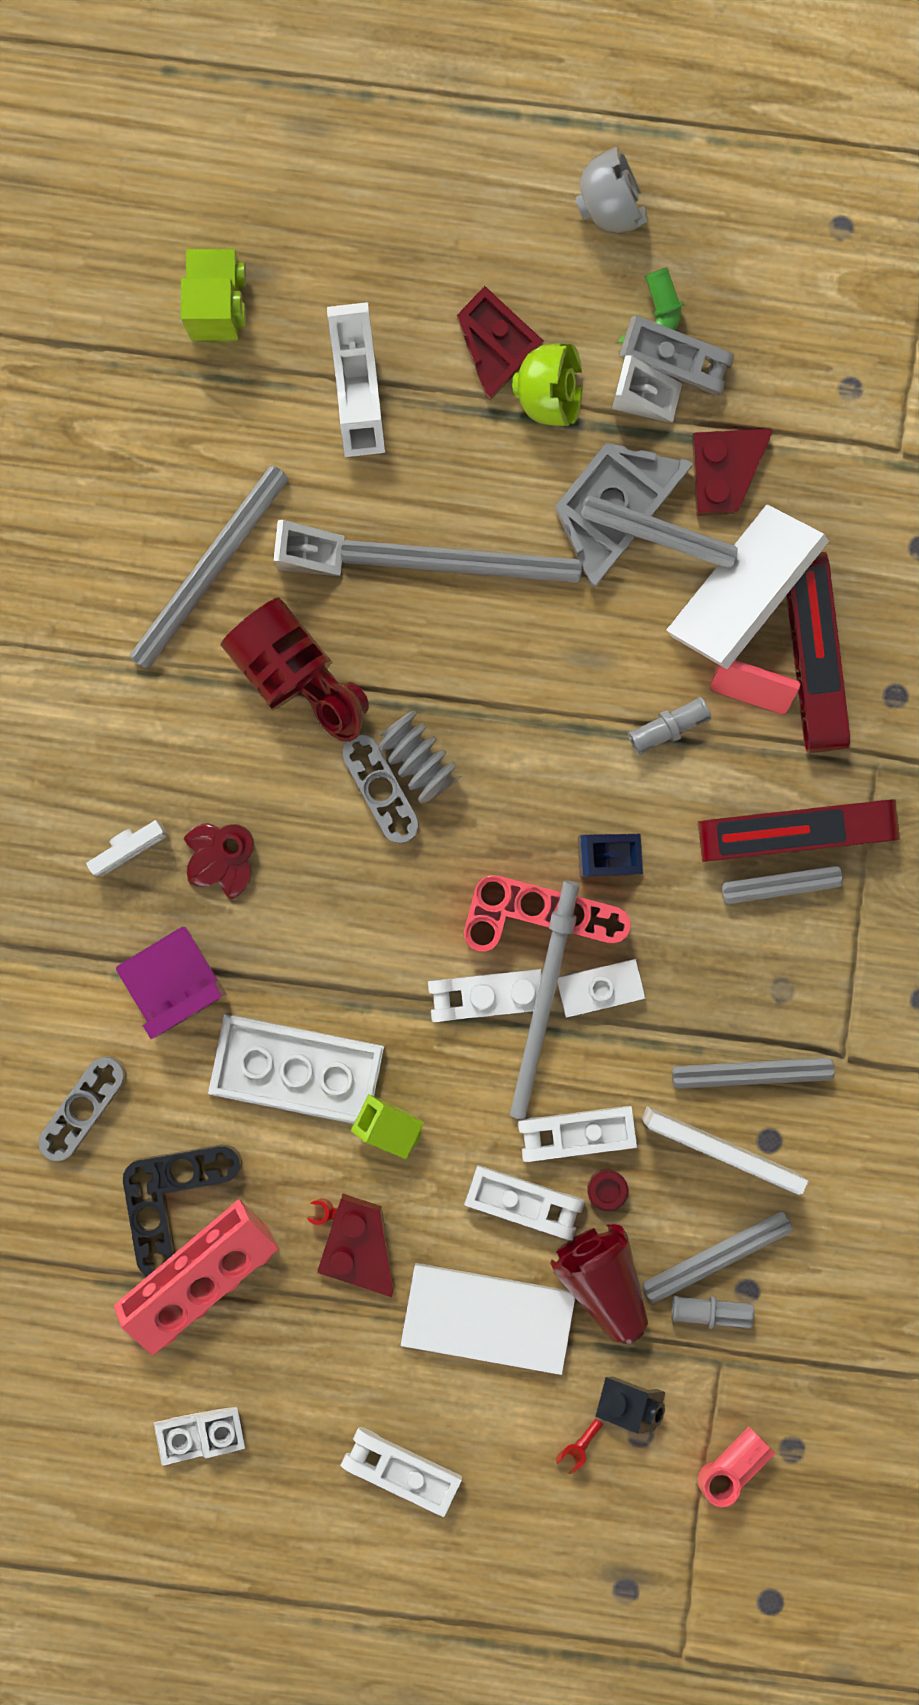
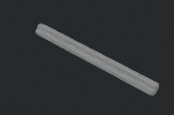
(461, 561)
(209, 567)

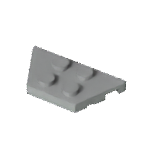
(624, 478)

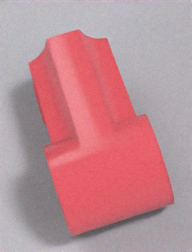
(739, 1463)

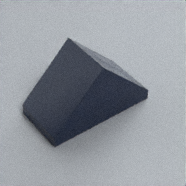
(609, 855)

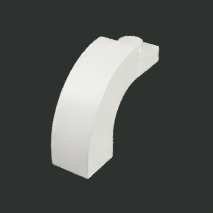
(356, 379)

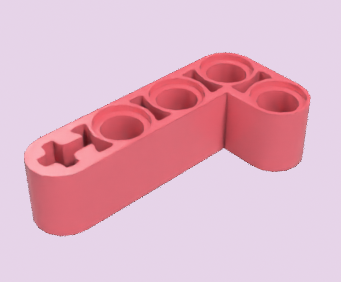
(511, 908)

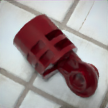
(287, 661)

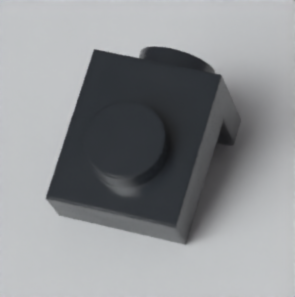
(630, 1406)

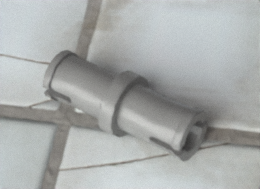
(669, 726)

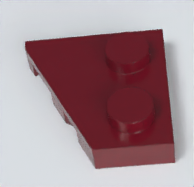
(495, 340)
(358, 1247)

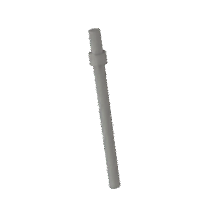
(561, 924)

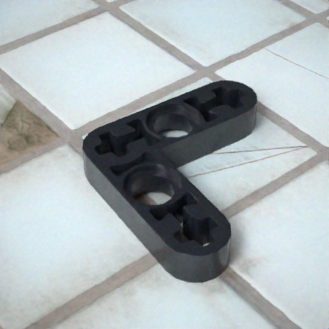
(163, 1183)

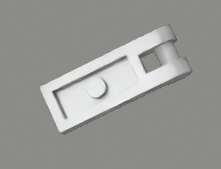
(485, 995)
(579, 1133)
(523, 1202)
(402, 1472)

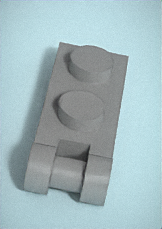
(676, 354)

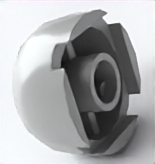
(611, 194)

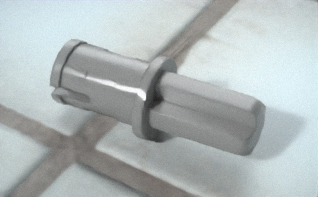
(712, 1312)

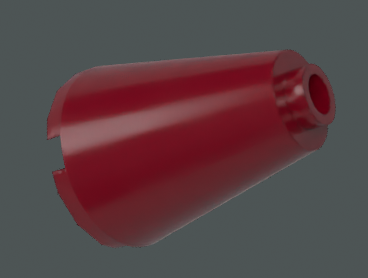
(604, 1281)

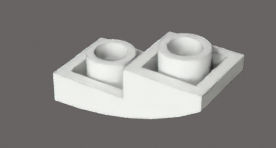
(199, 1435)

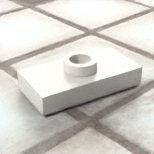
(126, 846)
(600, 988)

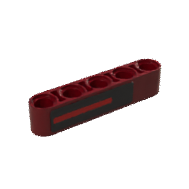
(818, 659)
(798, 830)

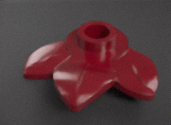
(216, 862)

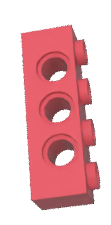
(175, 1283)

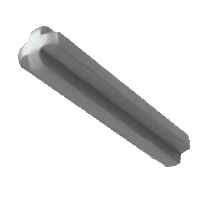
(782, 884)

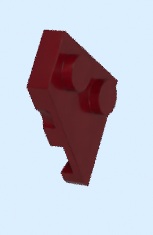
(725, 467)

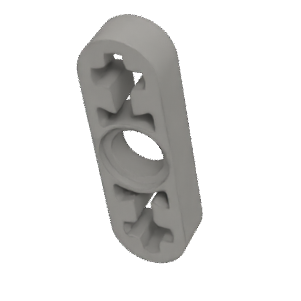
(357, 767)
(55, 1127)

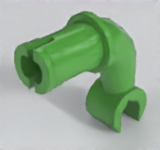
(665, 300)

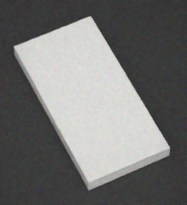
(742, 597)
(294, 1069)
(724, 1150)
(488, 1318)

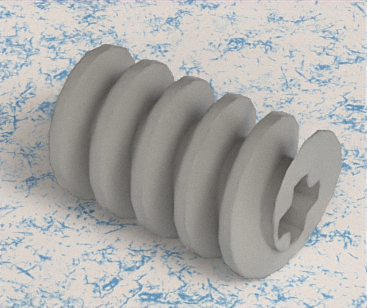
(417, 757)

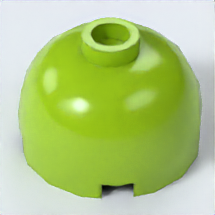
(548, 384)

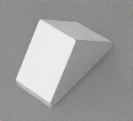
(646, 391)
(307, 549)

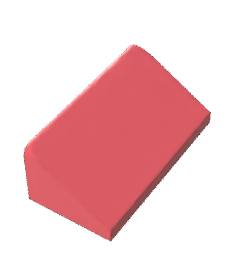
(755, 686)

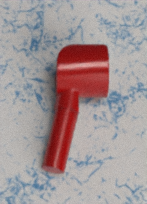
(330, 1212)
(578, 1449)

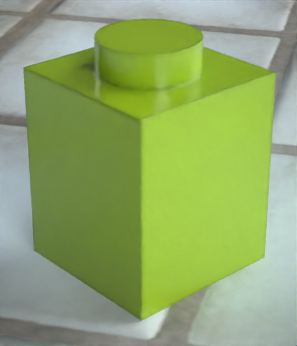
(387, 1127)

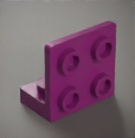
(170, 981)

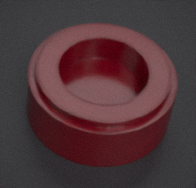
(607, 1190)

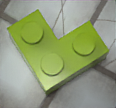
(211, 295)

